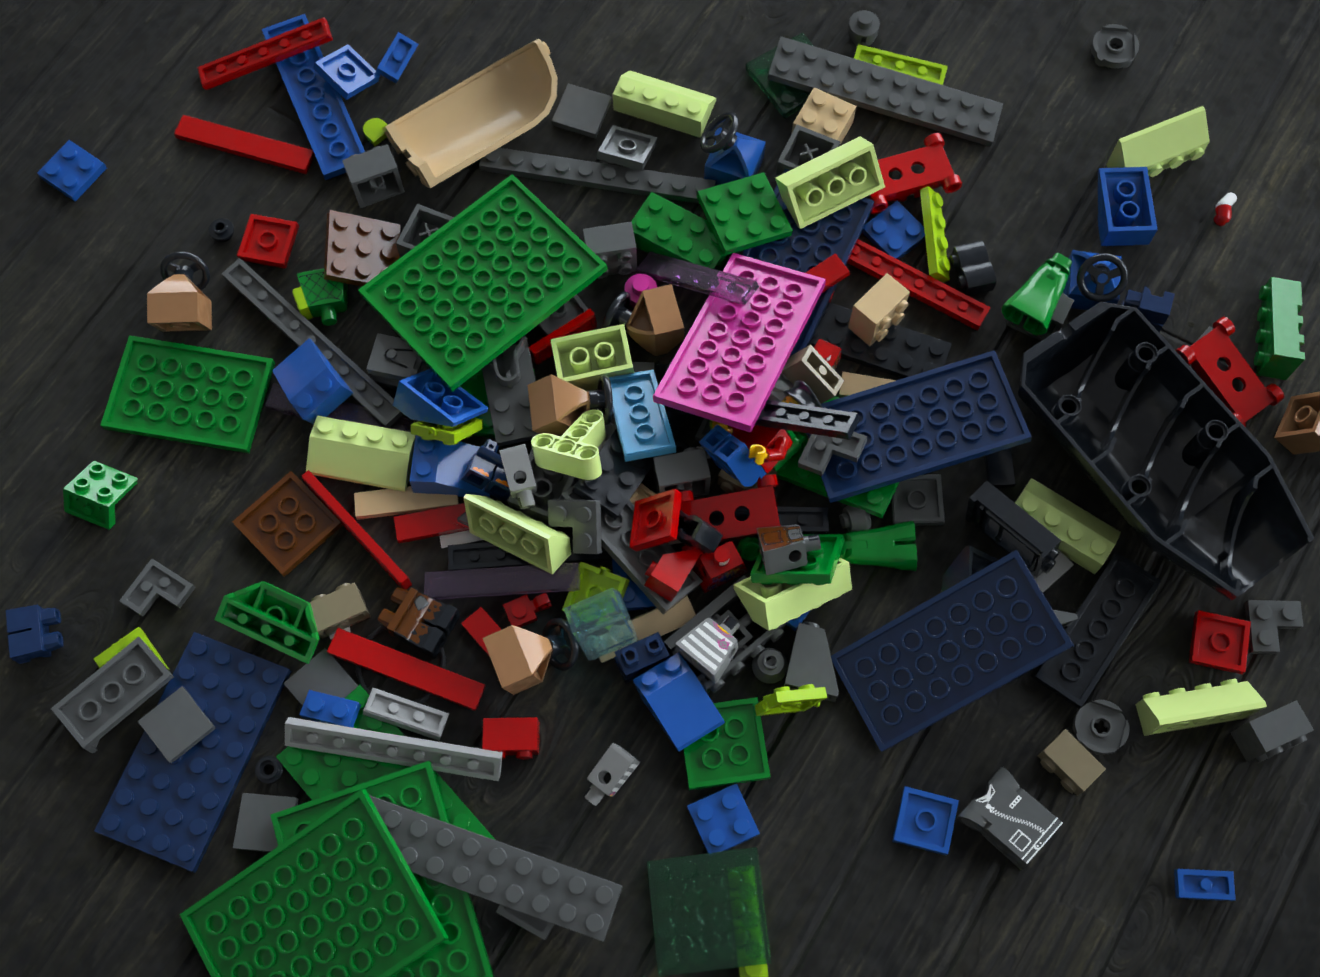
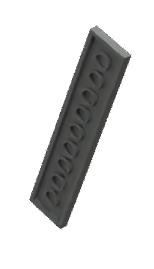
(886, 91)
(502, 872)

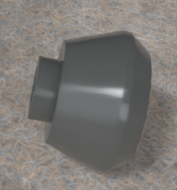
(854, 519)
(765, 671)

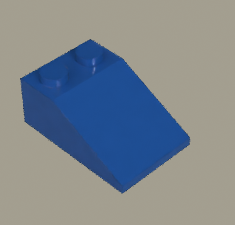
(1125, 207)
(311, 382)
(430, 400)
(440, 468)
(678, 701)

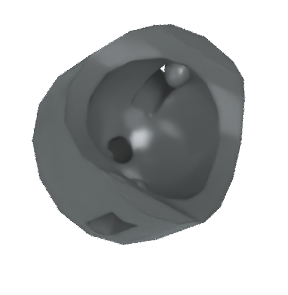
(863, 25)

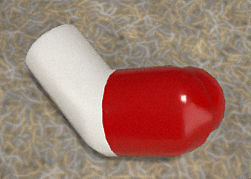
(1224, 209)

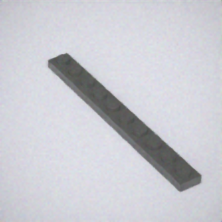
(594, 174)
(299, 329)

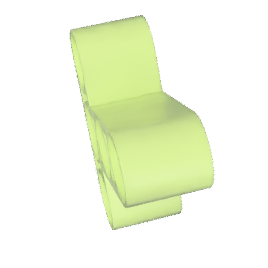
(576, 450)

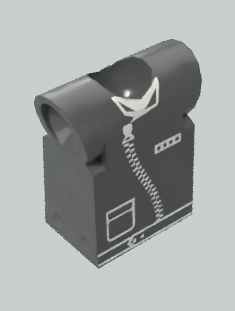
(1010, 819)

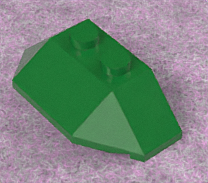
(272, 618)

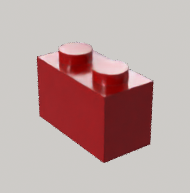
(512, 736)

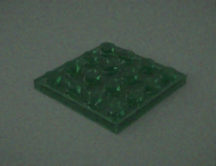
(708, 912)

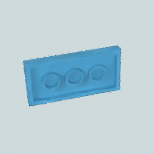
(638, 419)

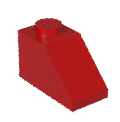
(671, 572)

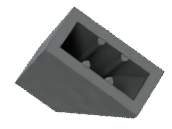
(811, 661)

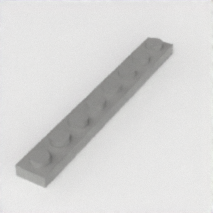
(392, 748)

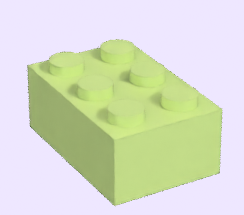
(589, 354)

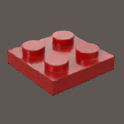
(268, 240)
(655, 520)
(1220, 642)

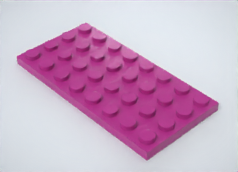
(740, 349)

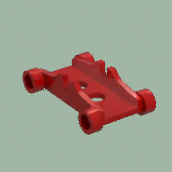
(936, 173)
(1204, 357)
(759, 501)

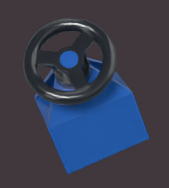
(733, 153)
(1095, 279)

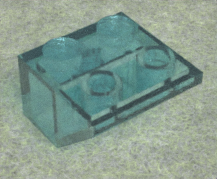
(601, 623)

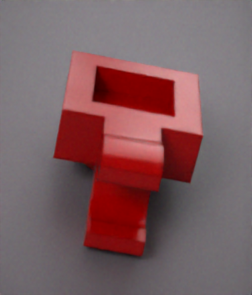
(522, 610)

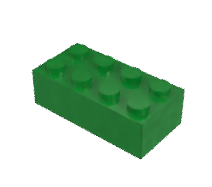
(676, 233)

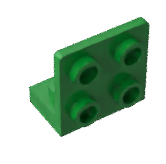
(96, 492)

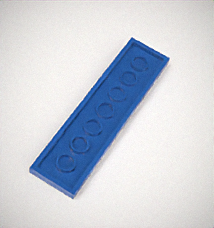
(317, 105)

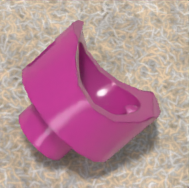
(637, 284)

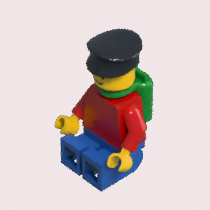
(757, 452)

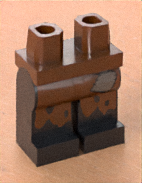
(419, 621)

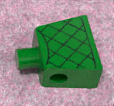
(323, 296)

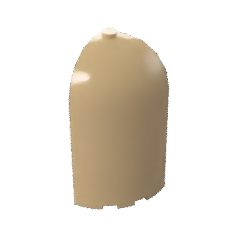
(476, 114)

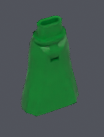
(1039, 296)
(882, 546)

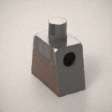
(785, 547)

